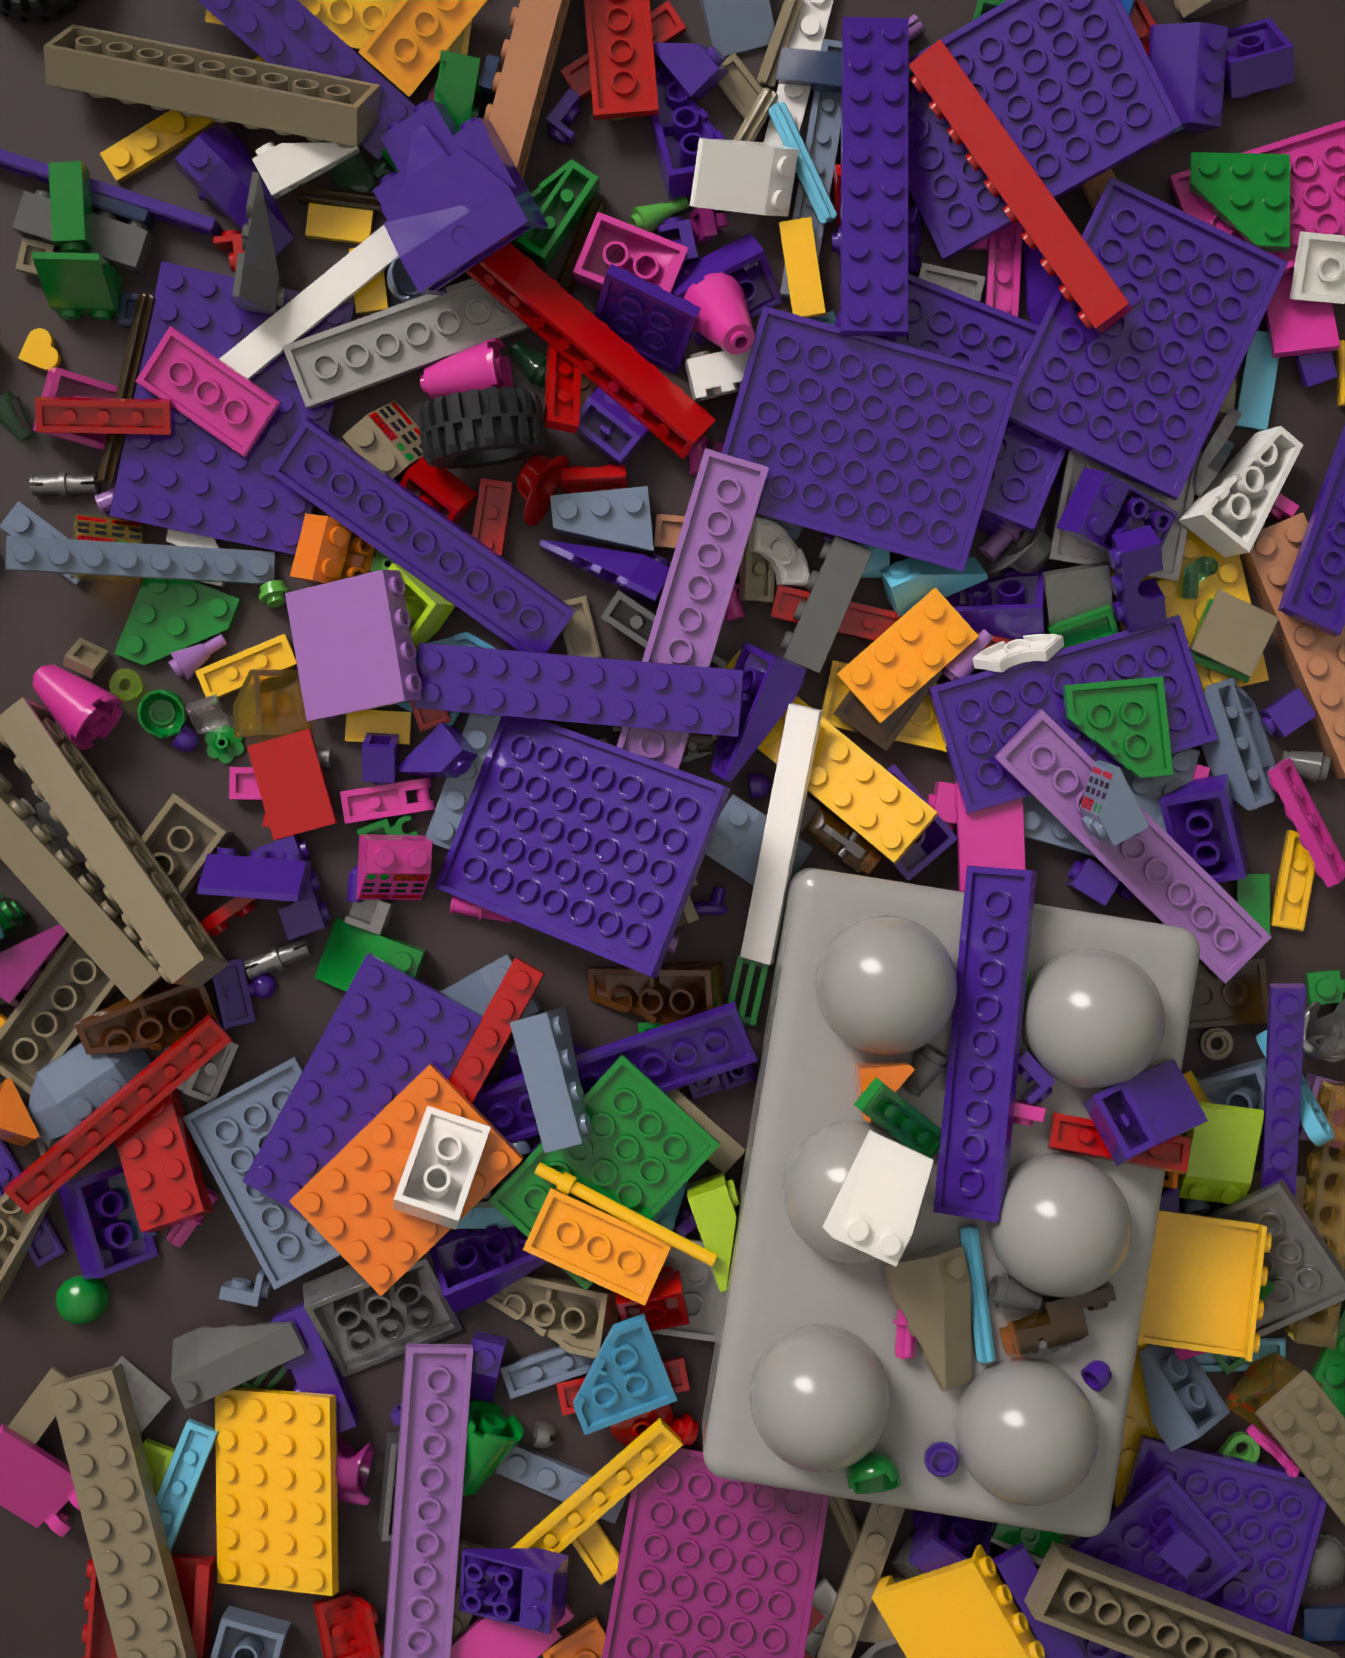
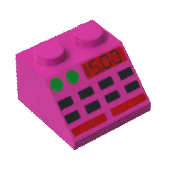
(393, 866)

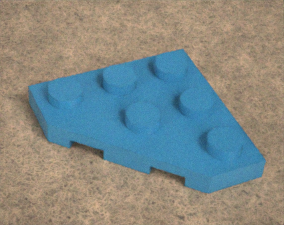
(624, 1378)

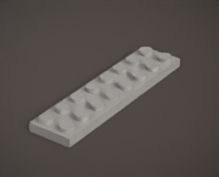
(397, 341)

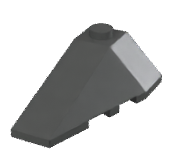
(257, 272)
(223, 1357)

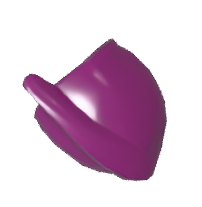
(353, 1472)

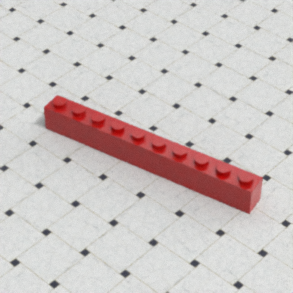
(1020, 187)
(594, 349)

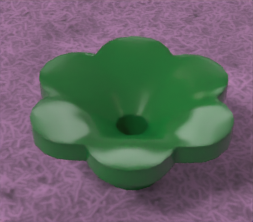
(231, 748)

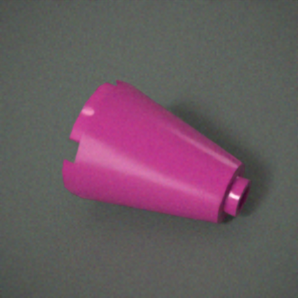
(723, 312)
(468, 370)
(77, 705)

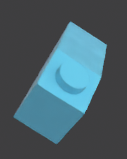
(913, 579)

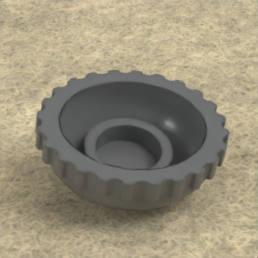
(1327, 1563)

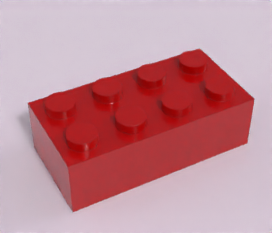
(163, 1168)

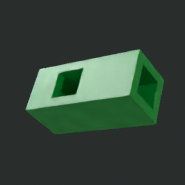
(70, 206)

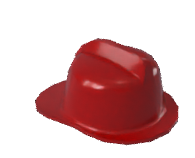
(538, 481)

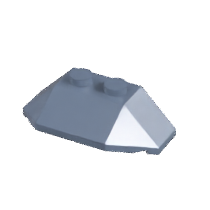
(1241, 744)
(78, 1085)

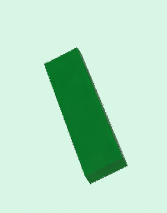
(899, 1118)

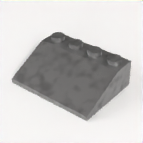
(372, 1328)

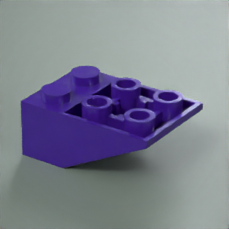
(610, 428)
(1109, 506)
(1144, 1111)
(515, 1586)

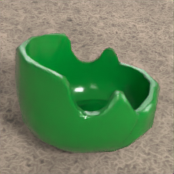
(162, 713)
(82, 1299)
(873, 1474)

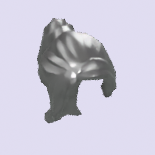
(1324, 1036)

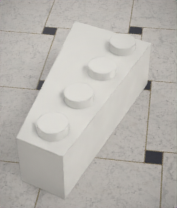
(715, 373)
(1242, 495)

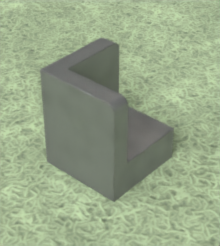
(370, 915)

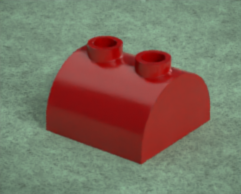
(665, 1304)

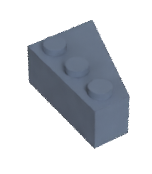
(606, 517)

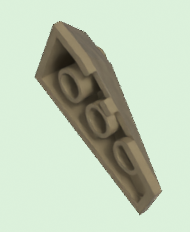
(16, 1236)
(936, 1302)
(561, 1311)

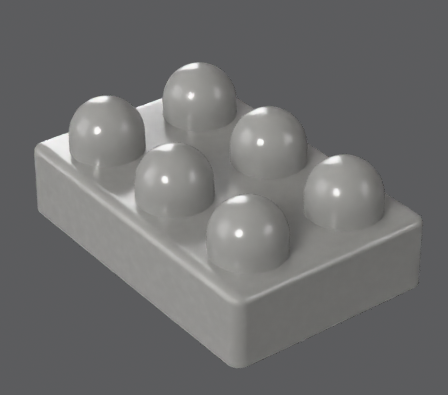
(807, 1323)

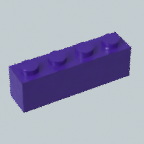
(316, 1369)

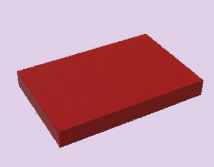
(292, 784)

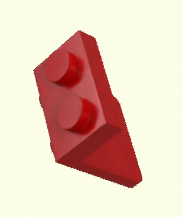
(347, 1627)

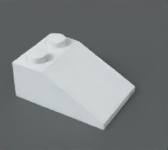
(294, 164)
(744, 177)
(441, 1167)
(880, 1198)

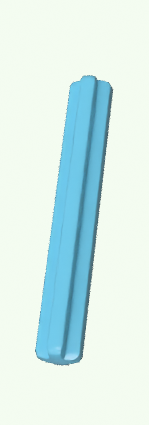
(805, 166)
(979, 1300)

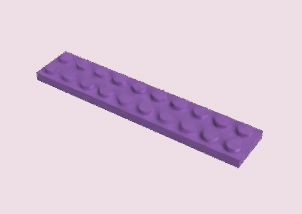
(700, 582)
(1146, 863)
(428, 1500)

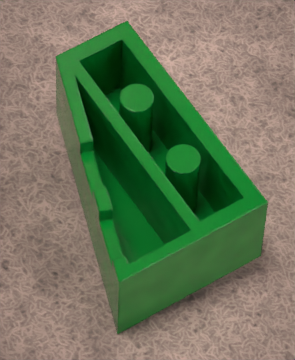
(458, 85)
(562, 202)

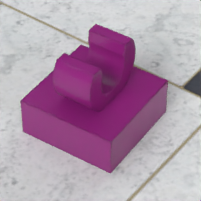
(706, 224)

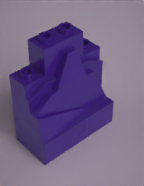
(452, 195)

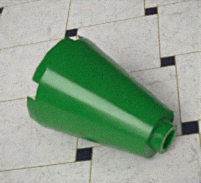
(488, 1443)

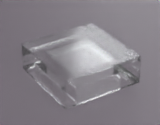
(207, 714)

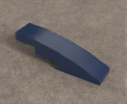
(815, 69)

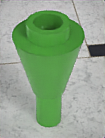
(651, 216)

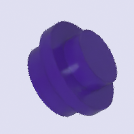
(941, 1459)

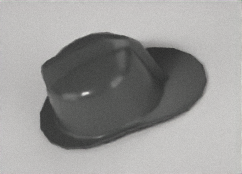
(1028, 553)

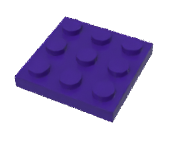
(647, 317)

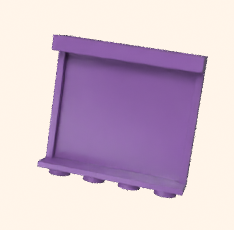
(353, 645)

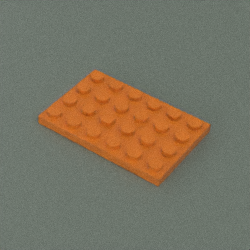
(356, 1190)

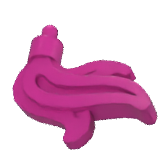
(1274, 1449)

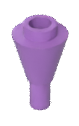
(190, 659)
(962, 664)

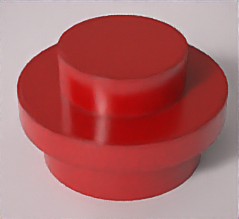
(685, 1428)

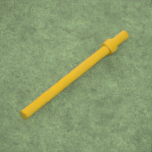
(568, 1184)

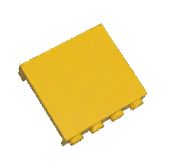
(1205, 1284)
(956, 1613)

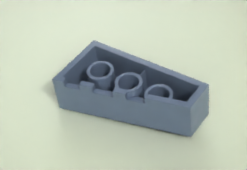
(552, 1078)

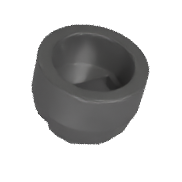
(542, 1434)

